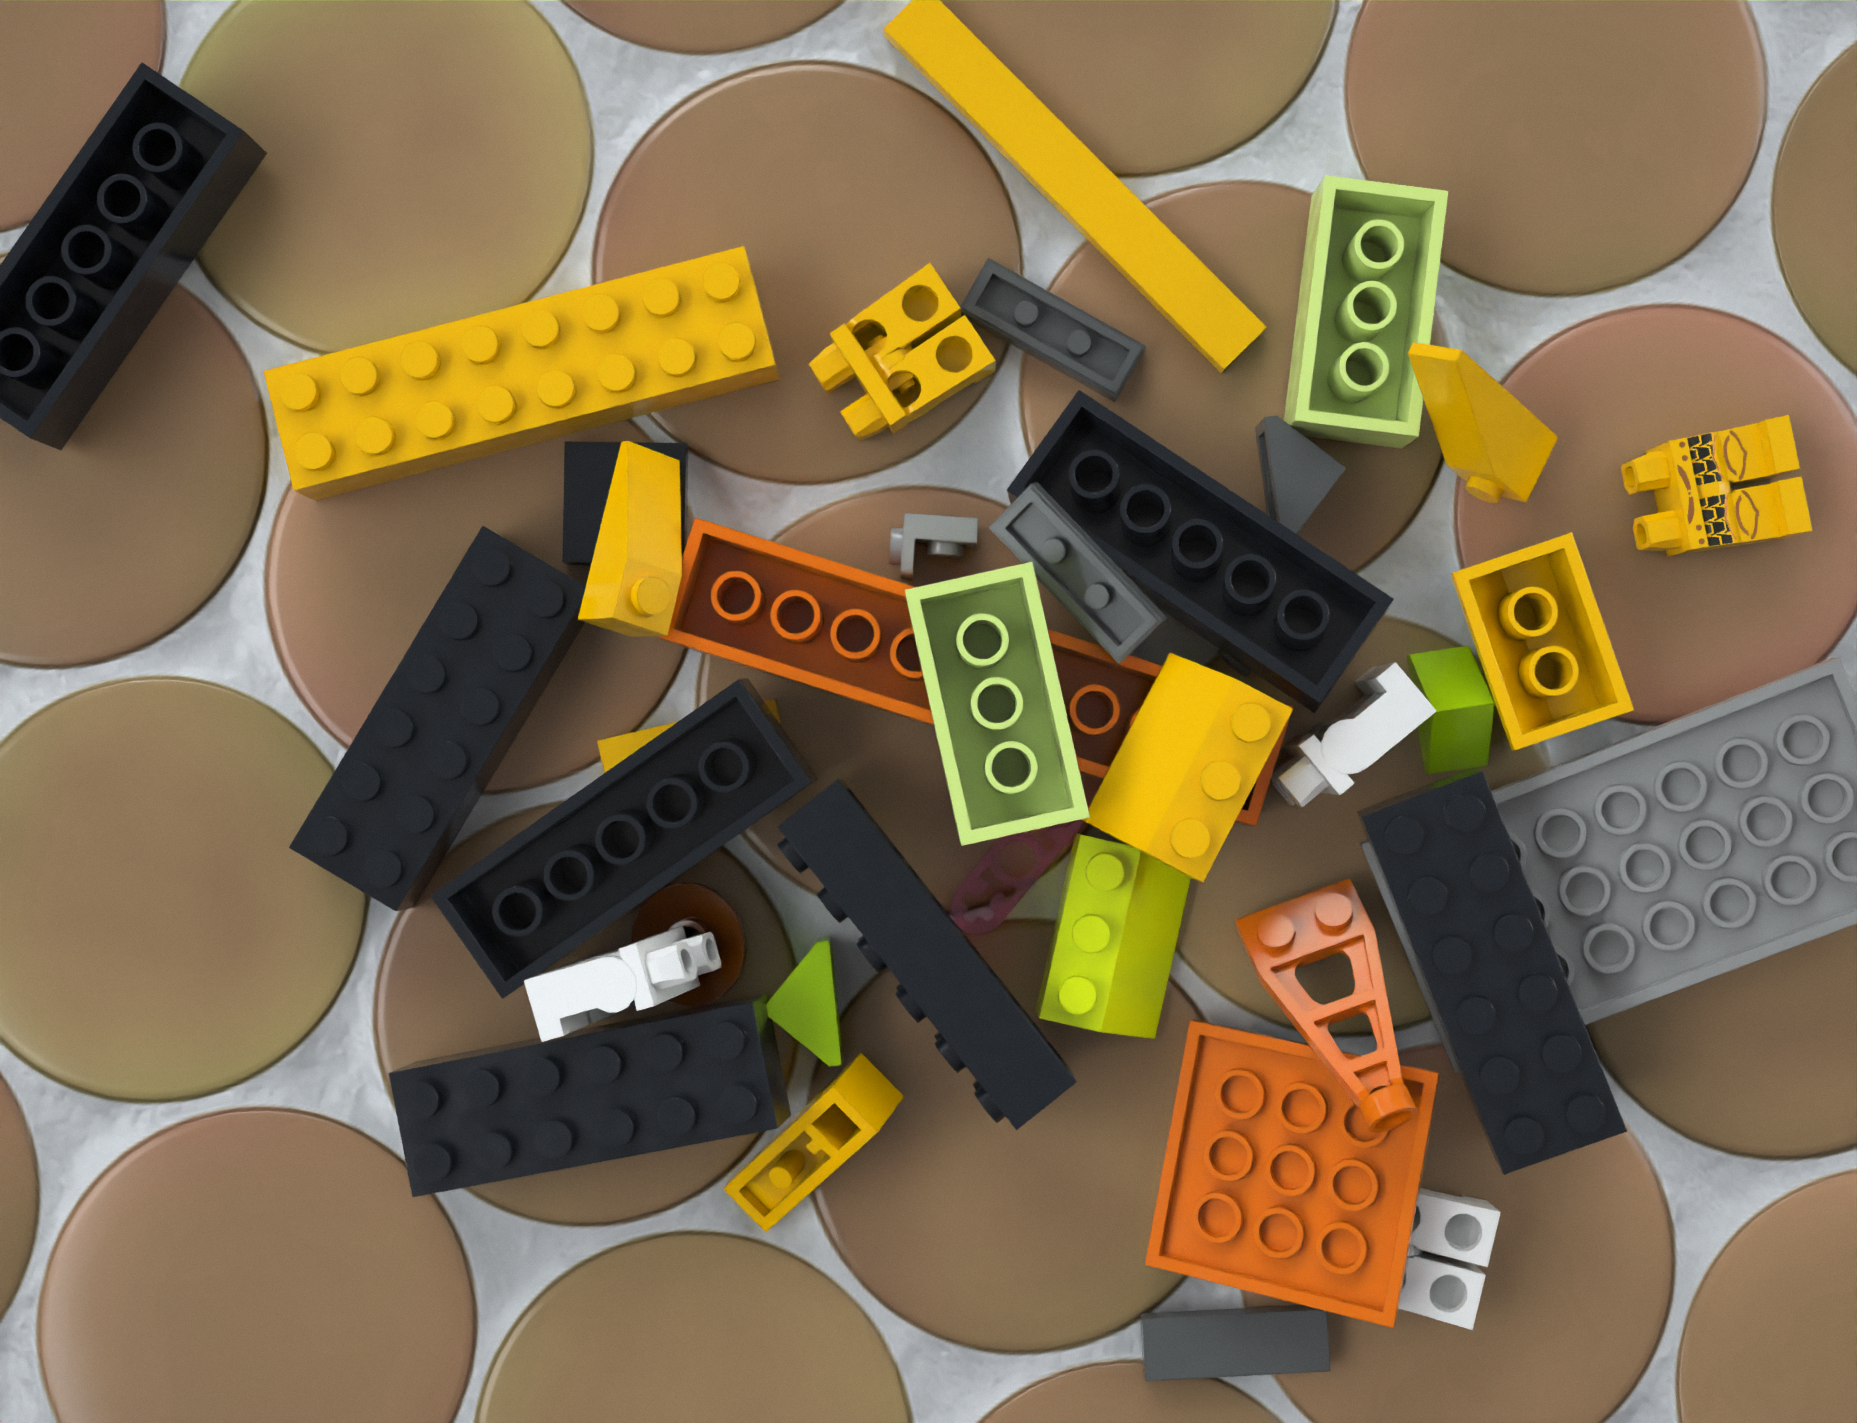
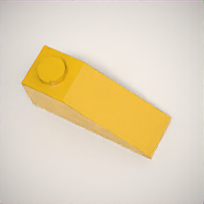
(1480, 425)
(637, 547)
(815, 1142)

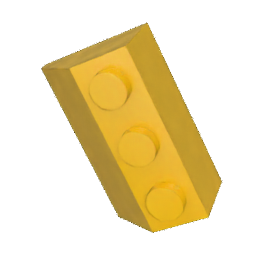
(1542, 641)
(1187, 765)

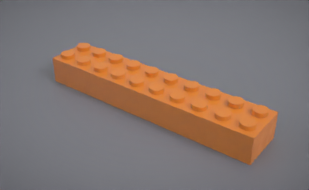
(856, 641)

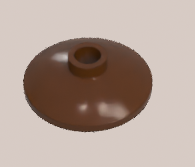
(701, 910)

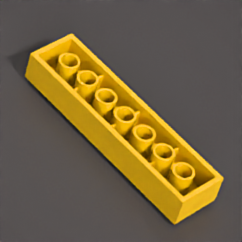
(521, 375)

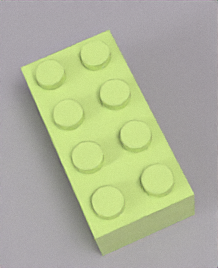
(1360, 309)
(996, 703)

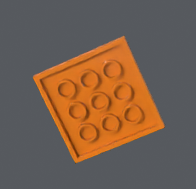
(1281, 1179)

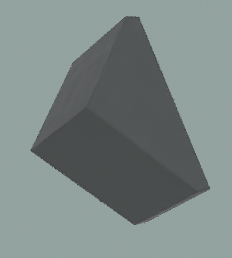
(1293, 472)

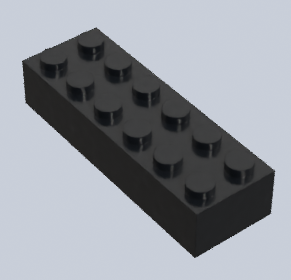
(111, 249)
(1206, 552)
(443, 722)
(624, 836)
(927, 953)
(1491, 970)
(590, 1095)

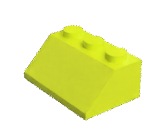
(1112, 940)

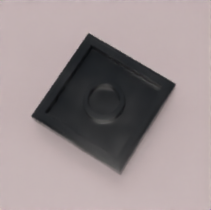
(586, 489)

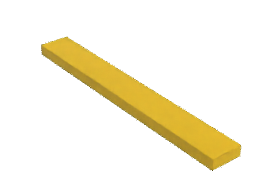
(1074, 181)

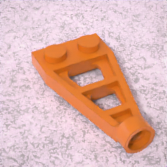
(1309, 931)

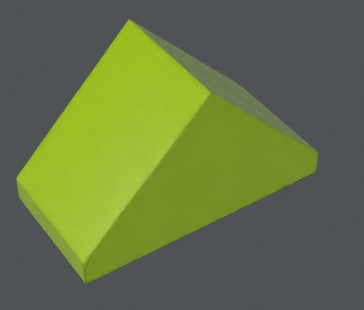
(1463, 720)
(809, 1004)

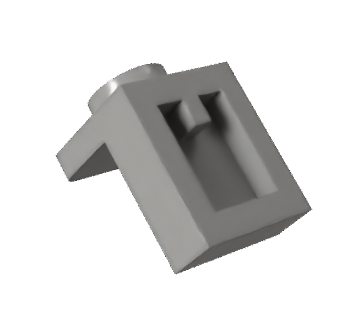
(942, 534)

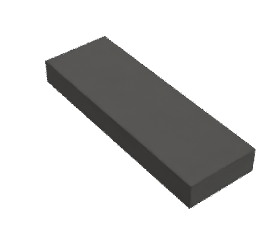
(1051, 330)
(1078, 572)
(1234, 1342)

